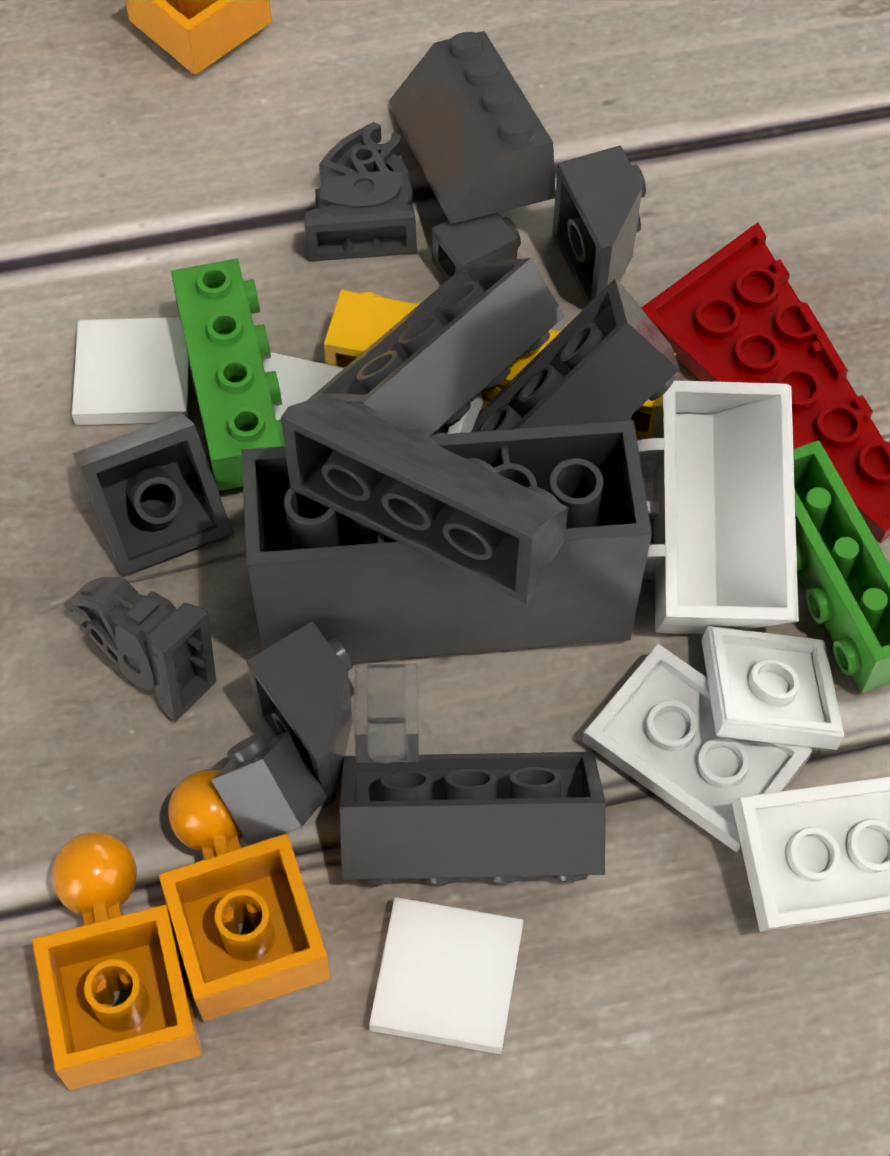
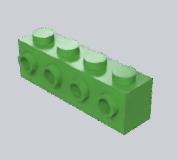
(227, 365)
(841, 569)

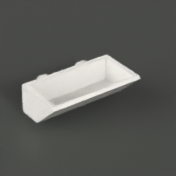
(722, 507)

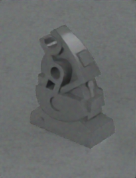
(362, 200)
(150, 640)

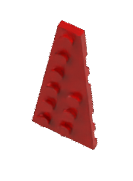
(746, 325)

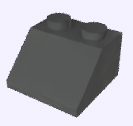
(597, 217)
(153, 493)
(307, 691)

